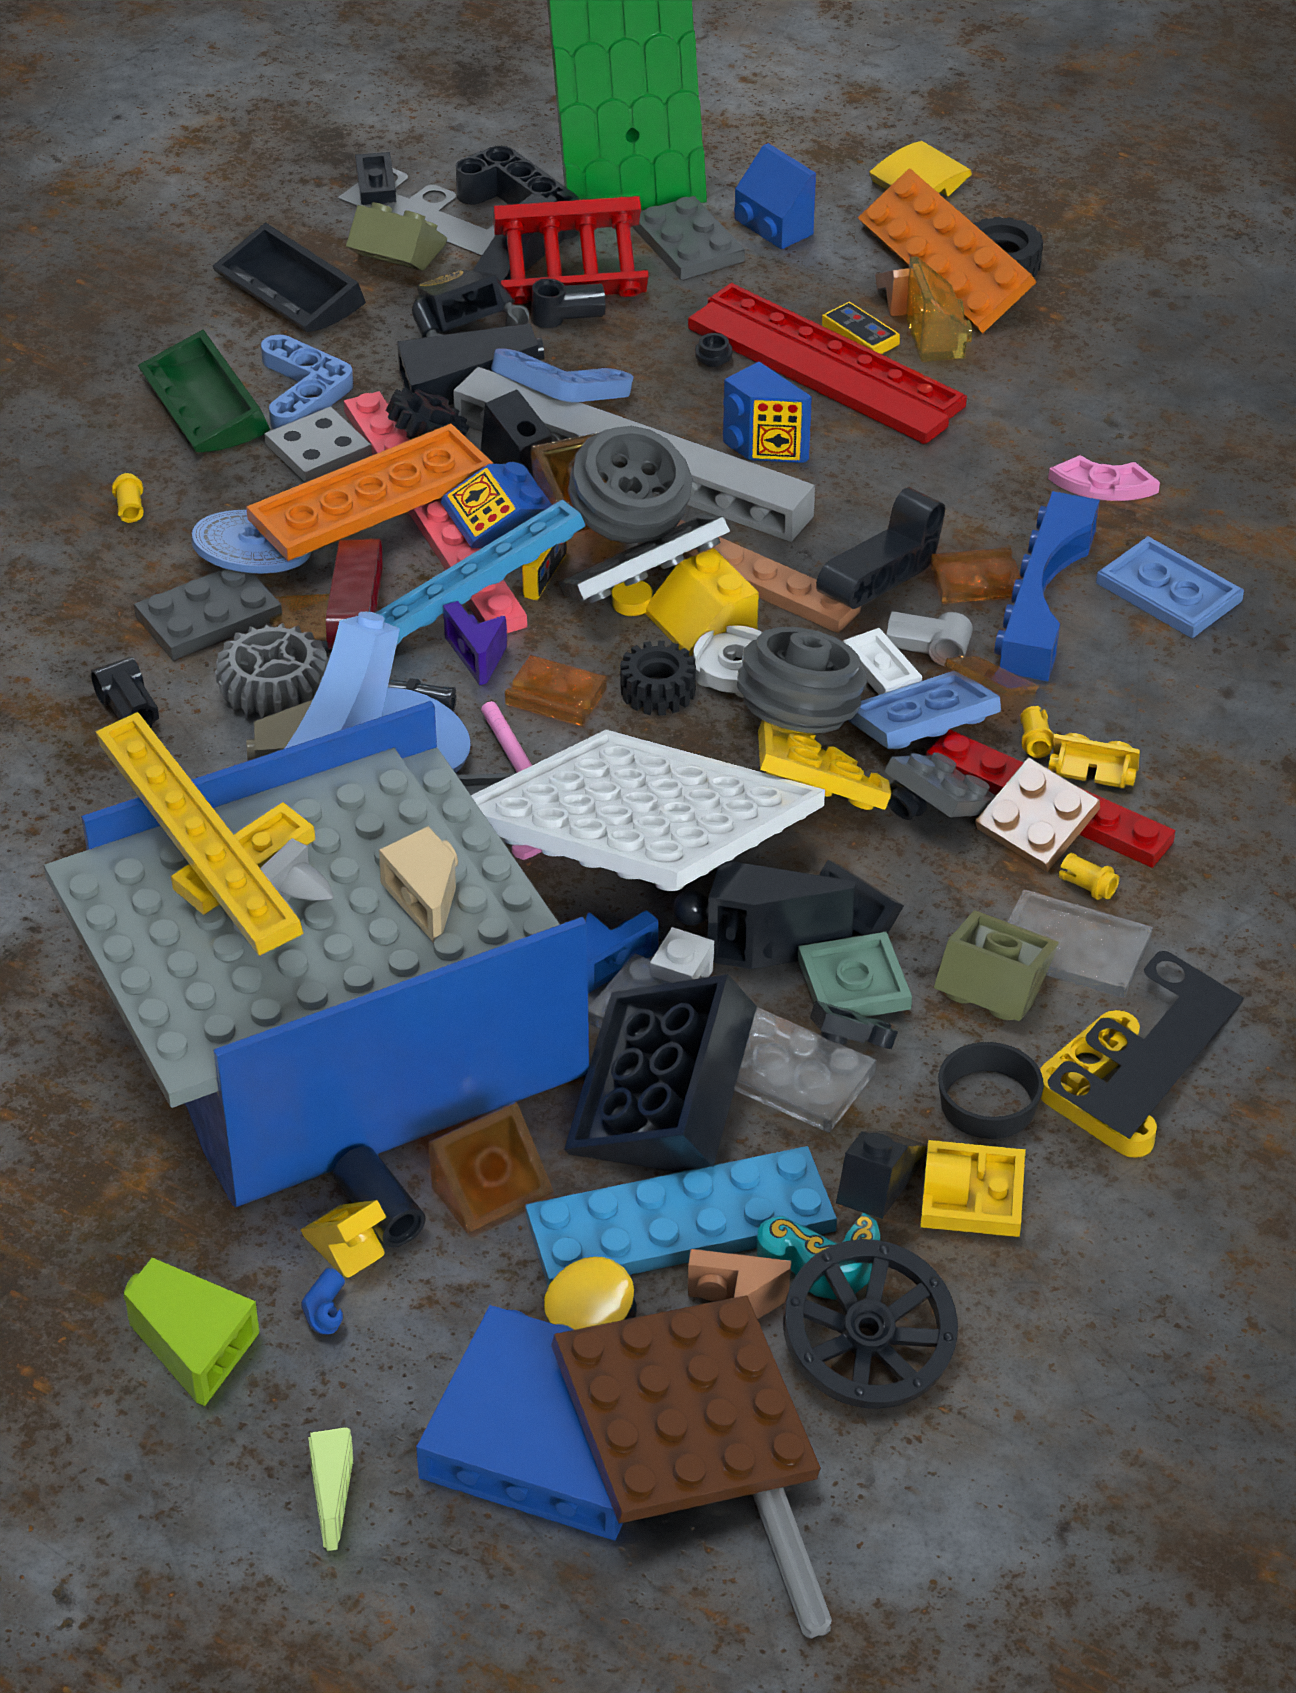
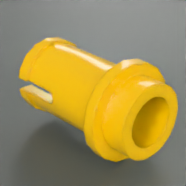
(128, 492)
(1037, 736)
(1097, 880)

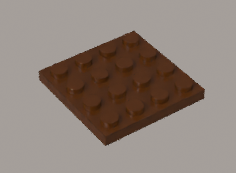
(684, 1408)

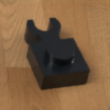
(843, 1024)

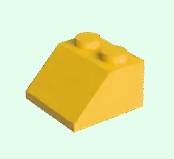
(703, 597)

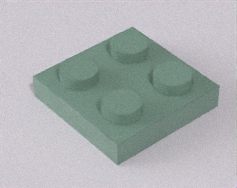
(856, 974)

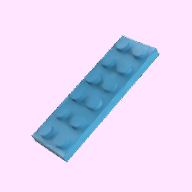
(666, 1216)

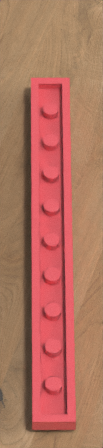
(496, 600)

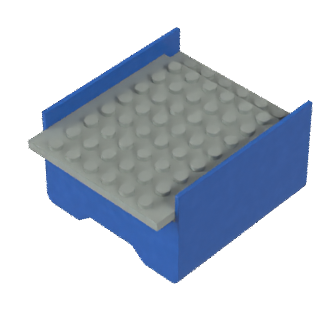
(361, 1018)

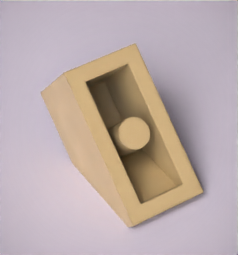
(421, 878)

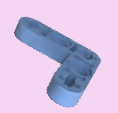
(327, 378)
(559, 384)

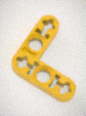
(1138, 1144)

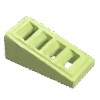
(331, 1471)

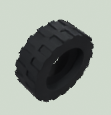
(1017, 237)

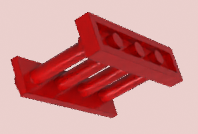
(577, 215)

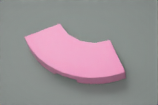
(1104, 480)

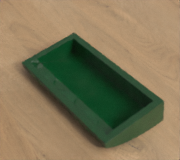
(204, 395)

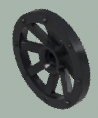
(876, 1317)

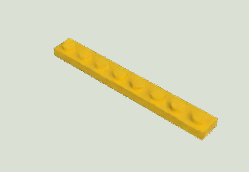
(200, 834)

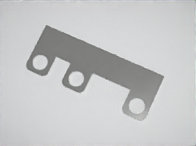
(456, 230)

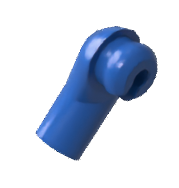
(319, 1303)

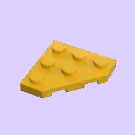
(801, 759)

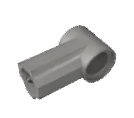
(937, 637)

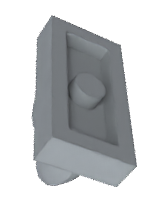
(293, 875)

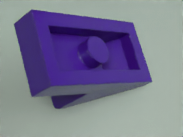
(476, 644)

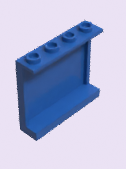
(513, 1429)

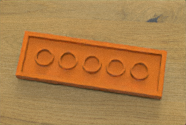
(922, 223)
(366, 492)

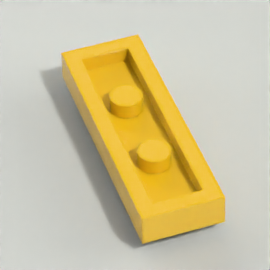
(261, 841)

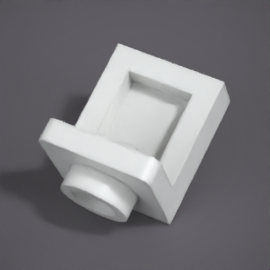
(683, 957)

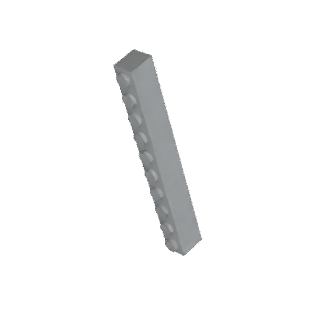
(719, 483)

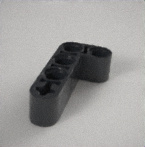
(509, 176)
(888, 556)

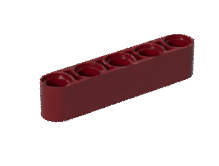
(354, 582)

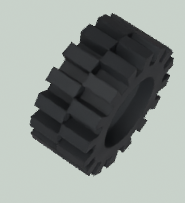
(657, 661)

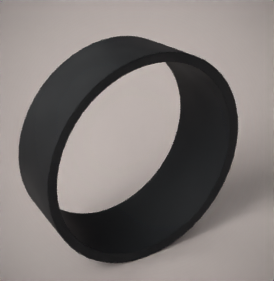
(993, 1058)

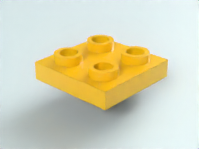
(973, 1188)

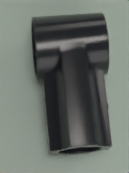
(557, 302)
(124, 690)

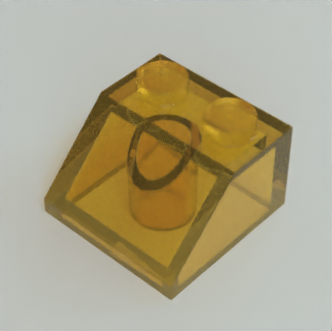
(935, 315)

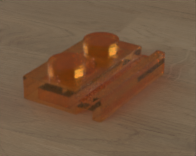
(974, 575)
(556, 690)

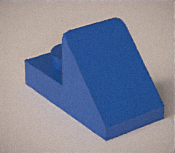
(612, 949)

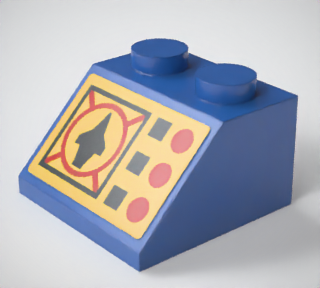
(766, 416)
(494, 502)

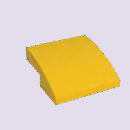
(927, 162)

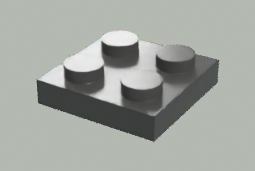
(941, 784)

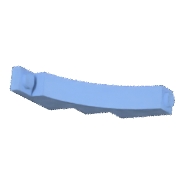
(354, 678)

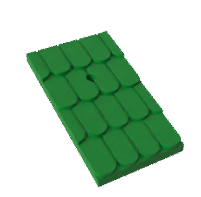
(628, 99)

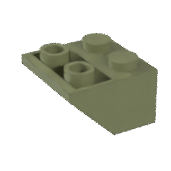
(394, 237)

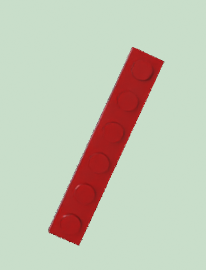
(1111, 826)

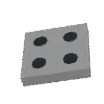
(318, 444)

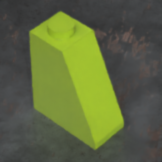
(190, 1325)

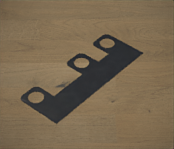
(1158, 1060)

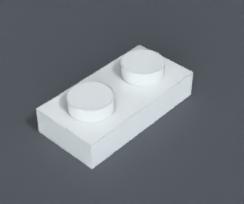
(883, 662)

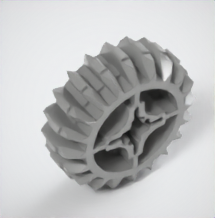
(270, 669)

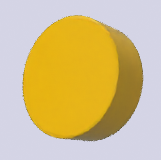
(631, 599)

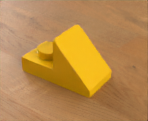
(347, 1236)

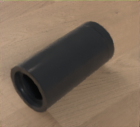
(367, 1178)

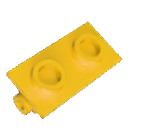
(1114, 760)

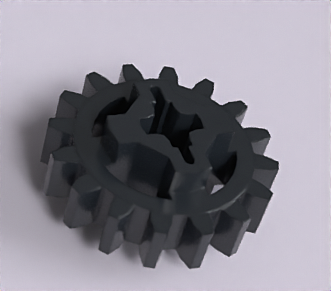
(423, 413)

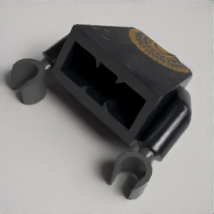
(463, 299)

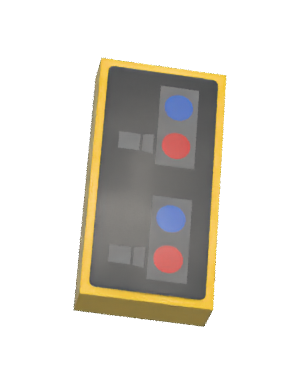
(861, 328)
(539, 572)

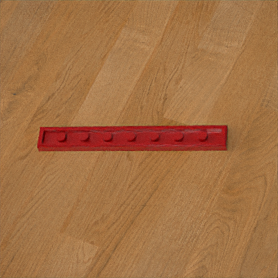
(841, 349)
(821, 373)

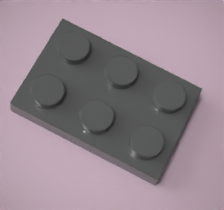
(688, 238)
(206, 611)

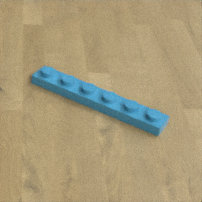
(483, 568)

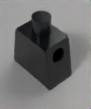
(512, 430)

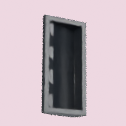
(291, 279)

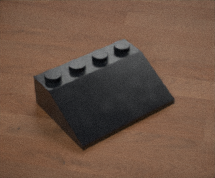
(663, 1074)

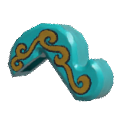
(790, 1241)

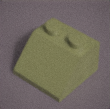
(995, 965)

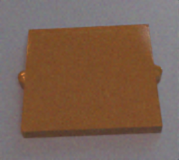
(303, 611)
(991, 675)

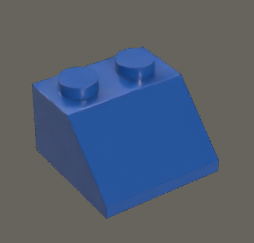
(777, 198)

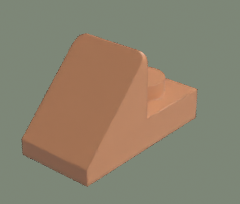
(896, 288)
(728, 1276)

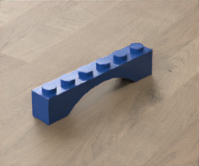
(1032, 630)

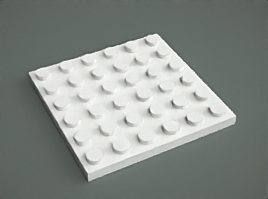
(643, 808)

